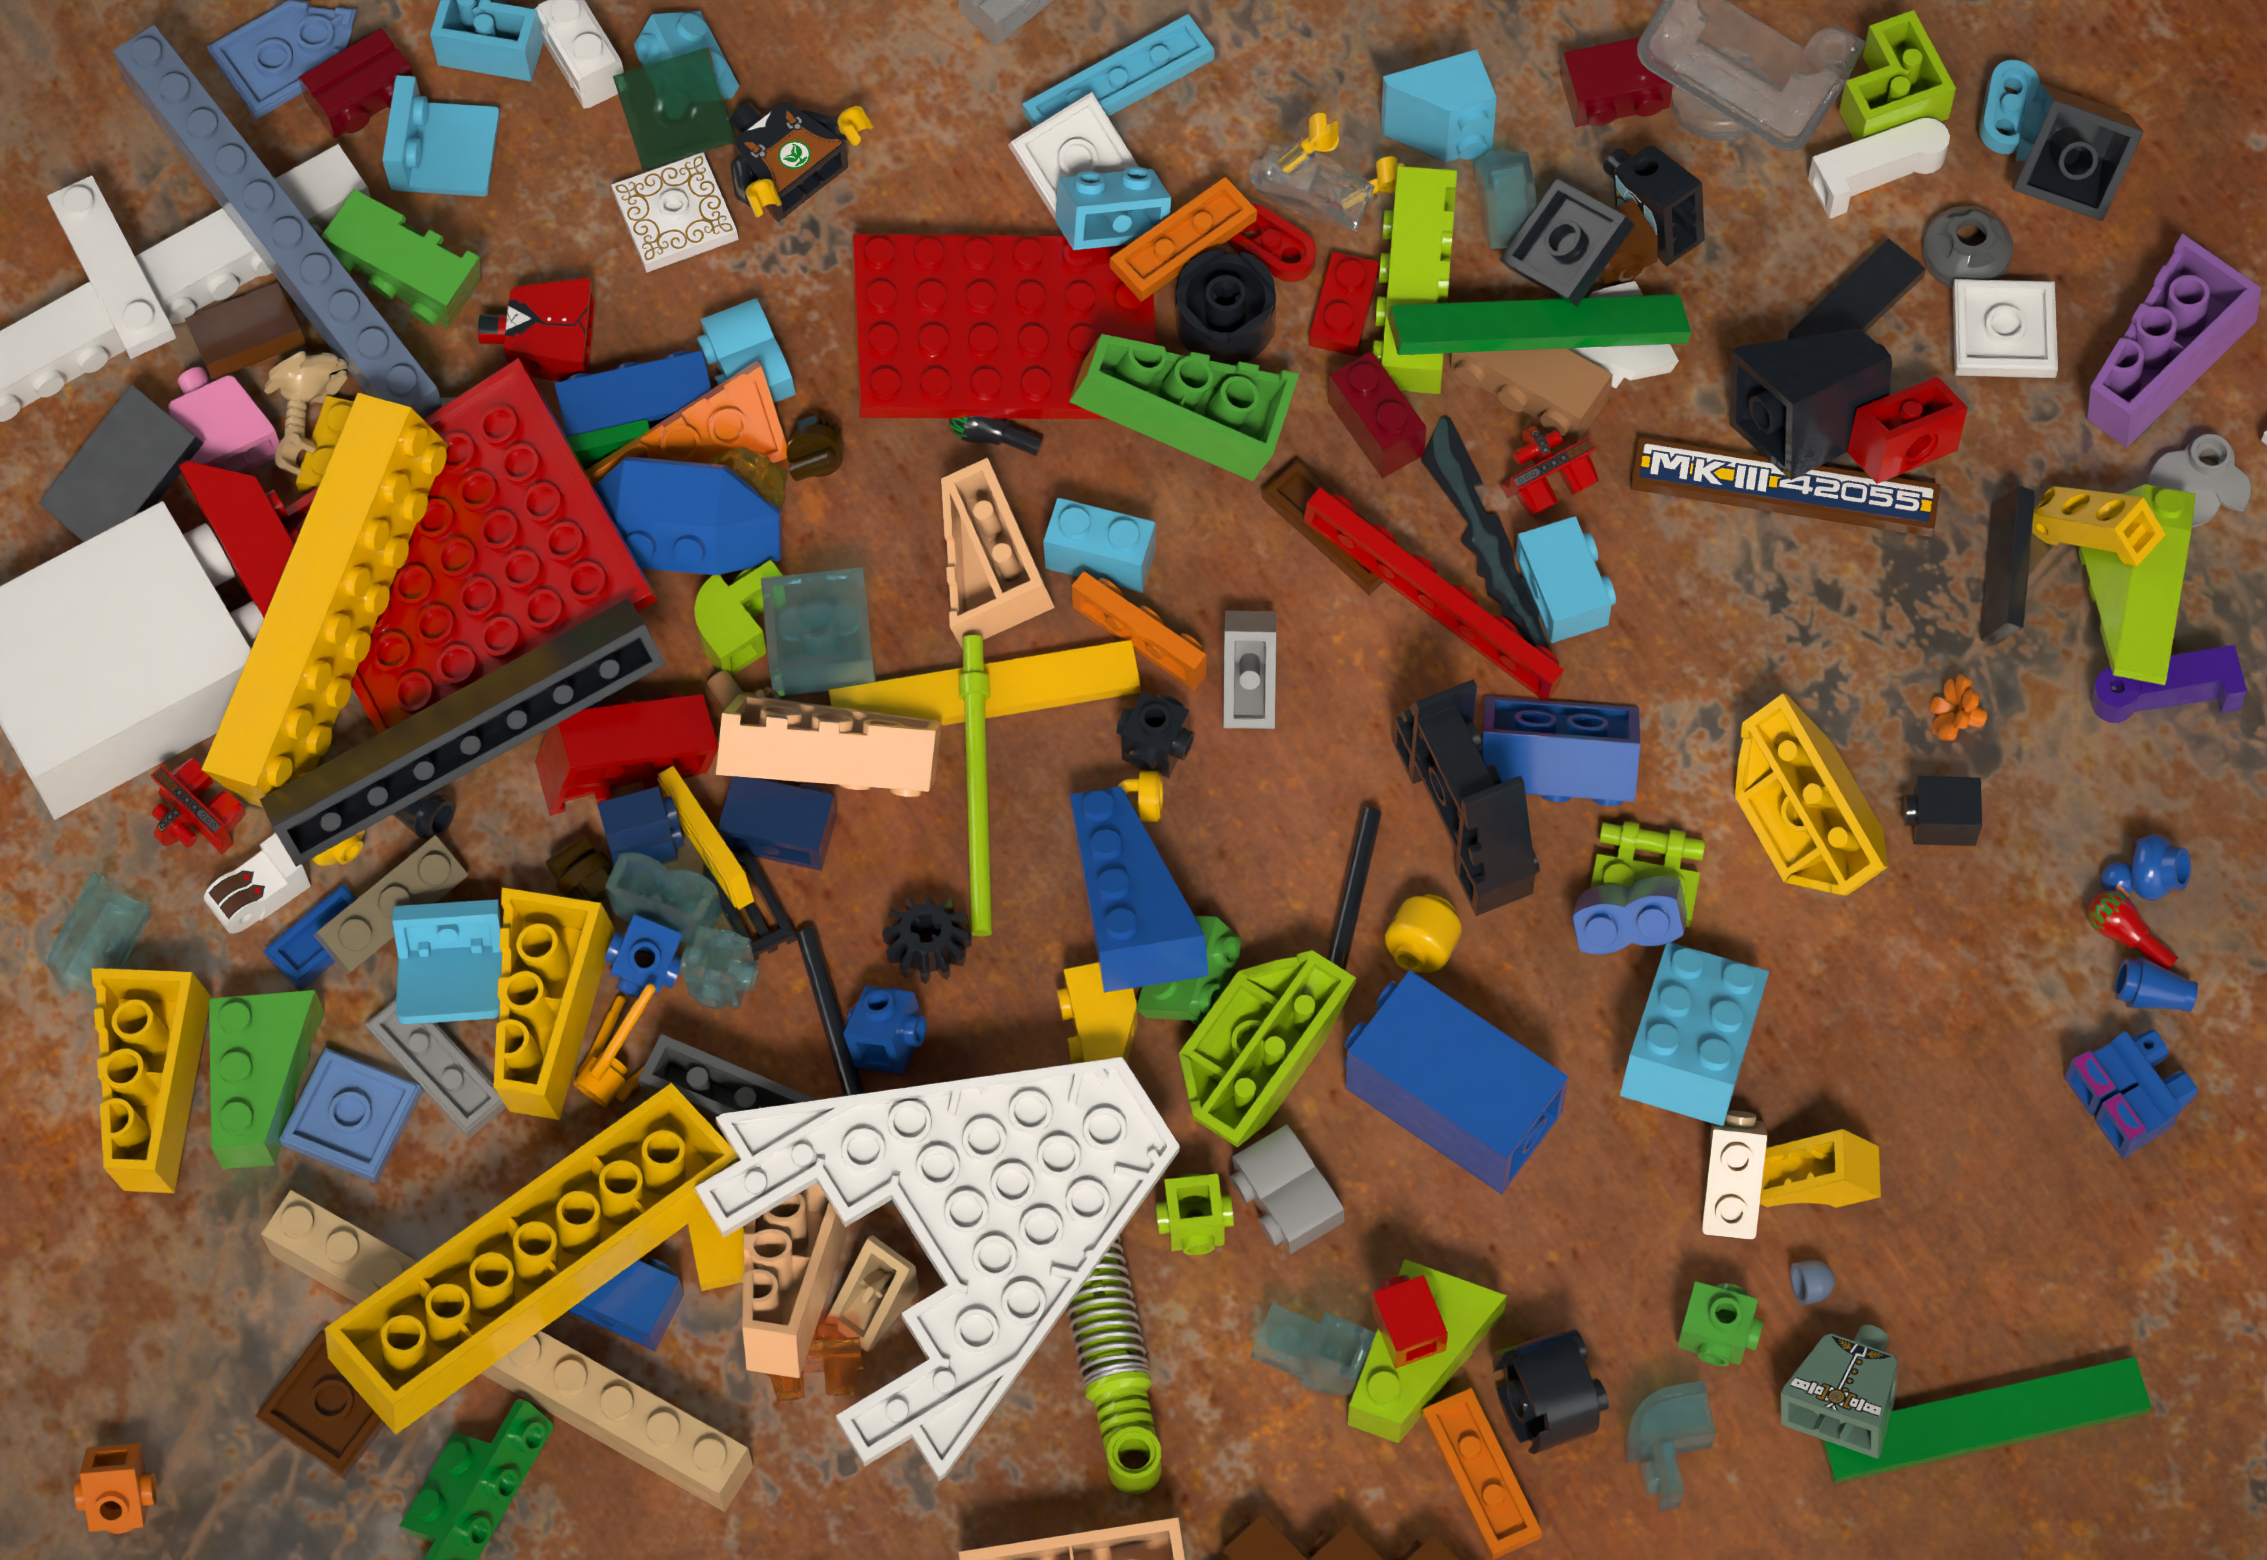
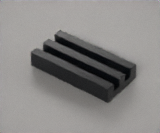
(767, 941)

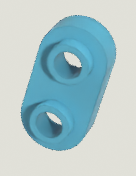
(2005, 109)

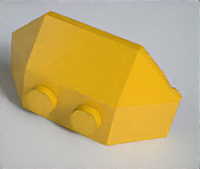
(1806, 802)

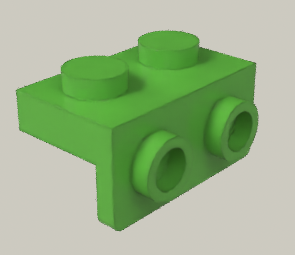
(1195, 997)

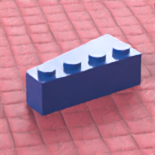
(1134, 906)

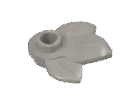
(2213, 485)

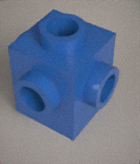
(648, 938)
(884, 1029)

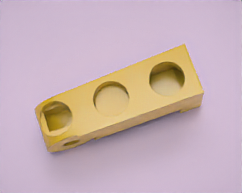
(2098, 522)

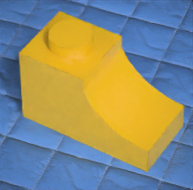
(1821, 1170)

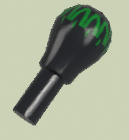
(995, 431)

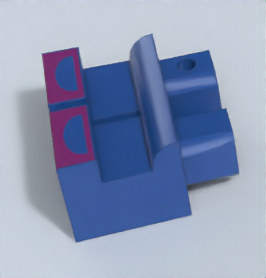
(2128, 1092)

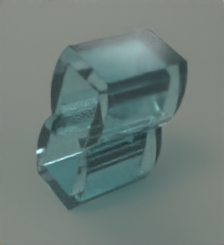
(669, 898)

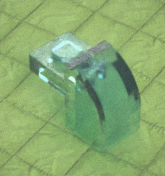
(1506, 194)
(1321, 1354)
(1665, 1425)

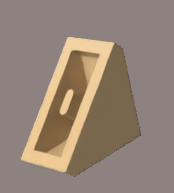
(873, 1293)

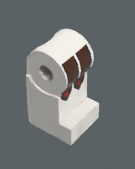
(256, 887)

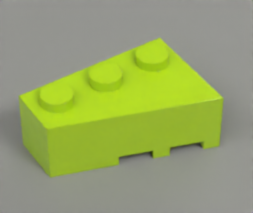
(1392, 1399)

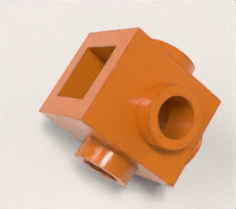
(115, 1488)

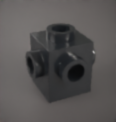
(1155, 733)

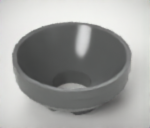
(1951, 259)

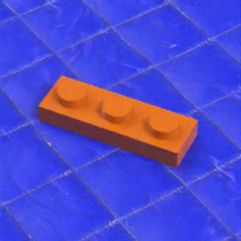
(1181, 237)
(1106, 607)
(1481, 1474)

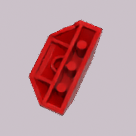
(245, 525)

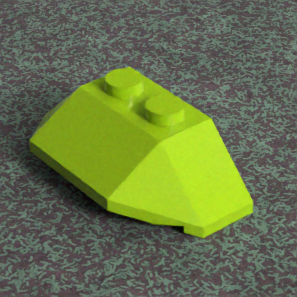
(1260, 1041)

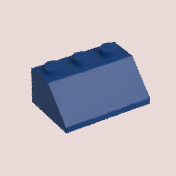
(1564, 748)

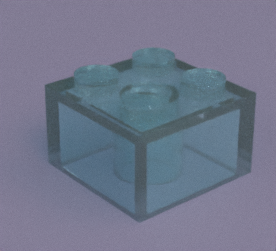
(817, 631)

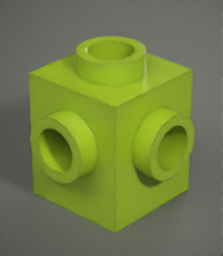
(1190, 1197)

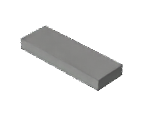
(440, 1069)

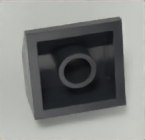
(2073, 151)

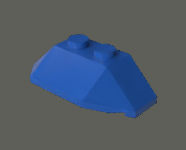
(690, 516)

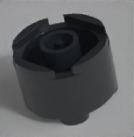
(1226, 306)
(1549, 1390)

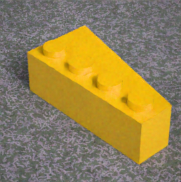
(546, 995)
(148, 1069)

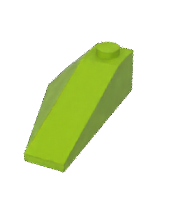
(2143, 600)

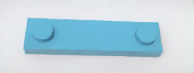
(1129, 73)

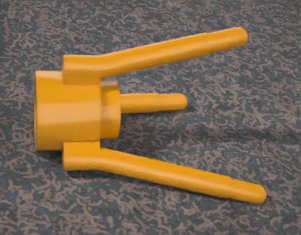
(602, 1074)

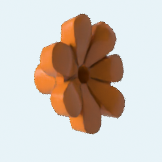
(1956, 709)

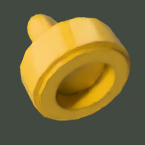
(1149, 795)

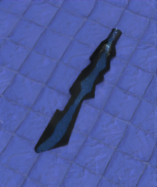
(1485, 536)

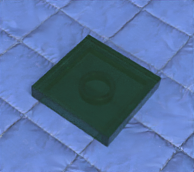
(675, 108)

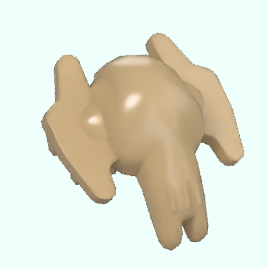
(302, 382)

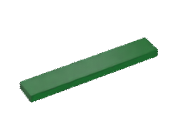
(1538, 324)
(1999, 1418)

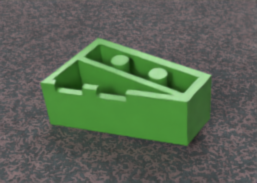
(255, 1069)

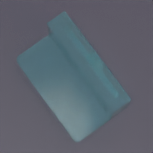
(96, 935)

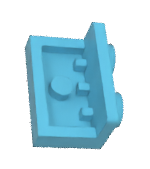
(680, 33)

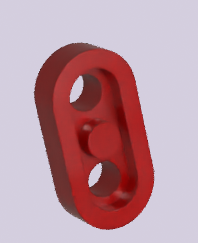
(1275, 243)

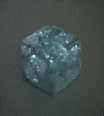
(719, 968)

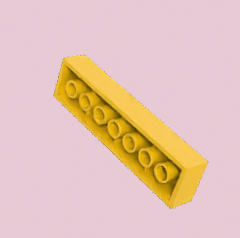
(327, 600)
(528, 1259)

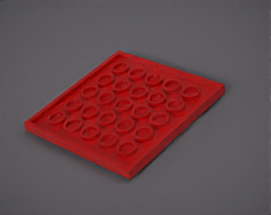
(499, 560)

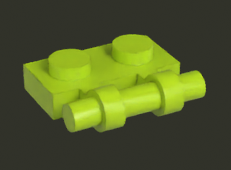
(1626, 871)

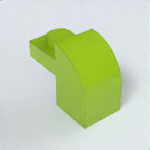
(726, 618)

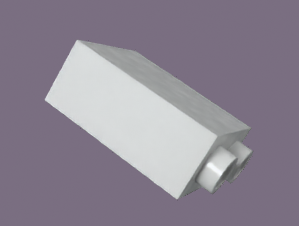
(118, 656)

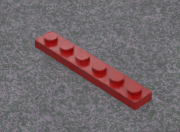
(1447, 604)

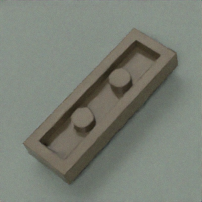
(368, 920)

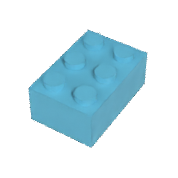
(1694, 1033)

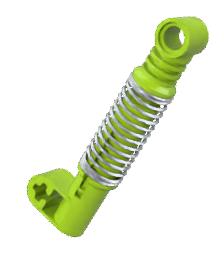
(1117, 1383)

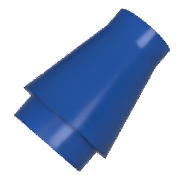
(2153, 987)

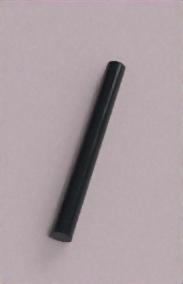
(1354, 887)
(829, 1011)

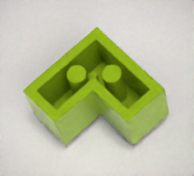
(1903, 82)

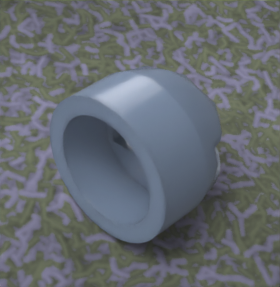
(1811, 1281)

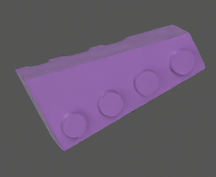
(2173, 338)

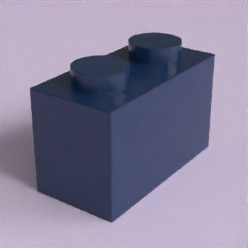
(778, 821)

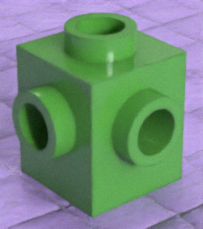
(1720, 1324)

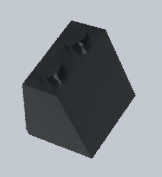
(1803, 393)

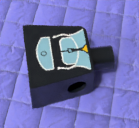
(1666, 196)

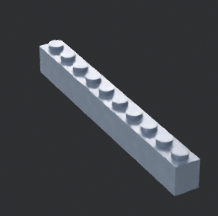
(273, 224)

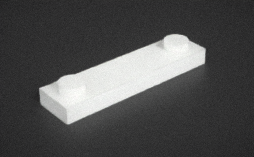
(111, 267)

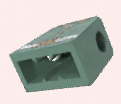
(1844, 1391)

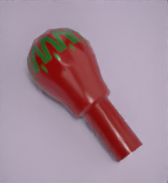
(2118, 919)

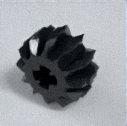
(906, 937)

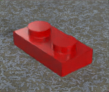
(1344, 304)

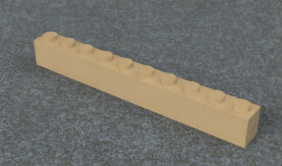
(537, 1370)

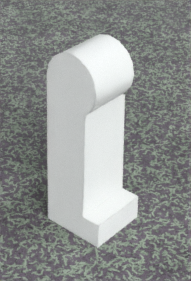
(1876, 161)

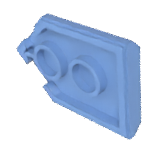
(277, 48)

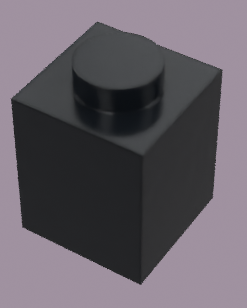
(1944, 811)

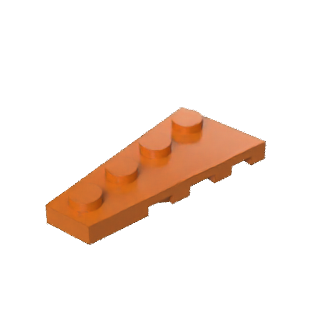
(721, 420)

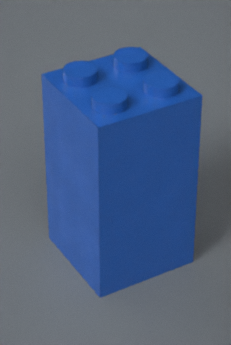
(1454, 1080)

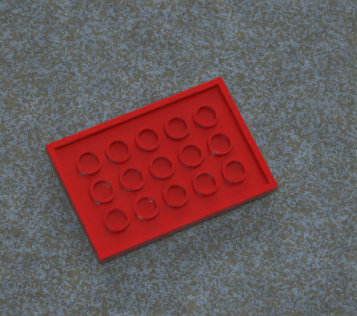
(983, 323)

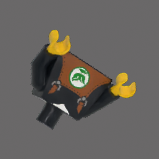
(790, 154)

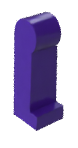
(2190, 679)

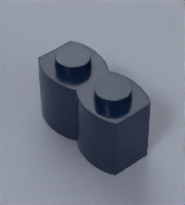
(642, 825)

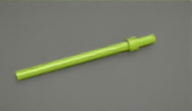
(974, 690)

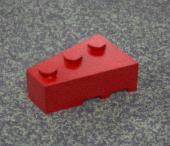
(624, 746)

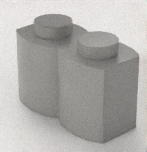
(1286, 1190)

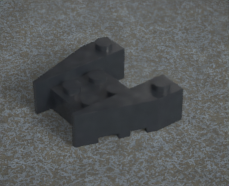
(1478, 811)

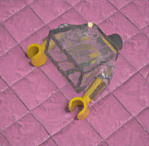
(1316, 184)

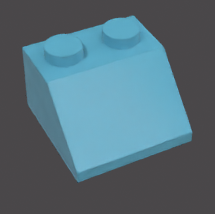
(1441, 107)

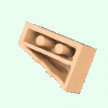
(989, 562)

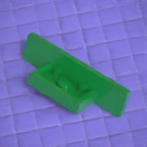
(475, 1485)

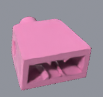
(226, 421)

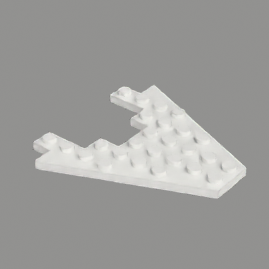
(1007, 1191)

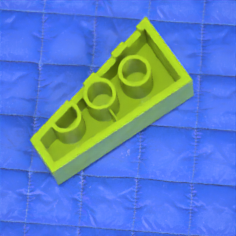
(1416, 267)

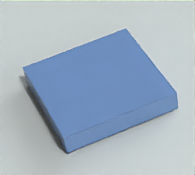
(351, 1115)

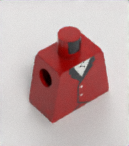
(546, 328)

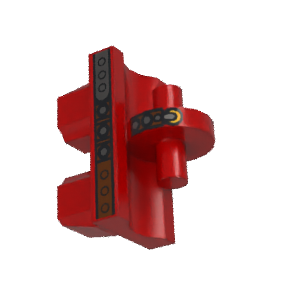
(1531, 484)
(181, 793)

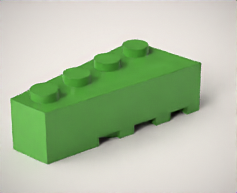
(1188, 401)

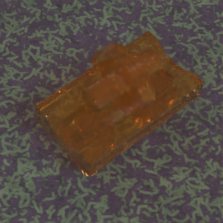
(827, 1354)

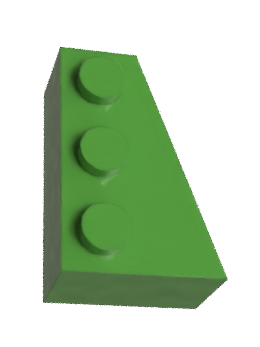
(402, 260)

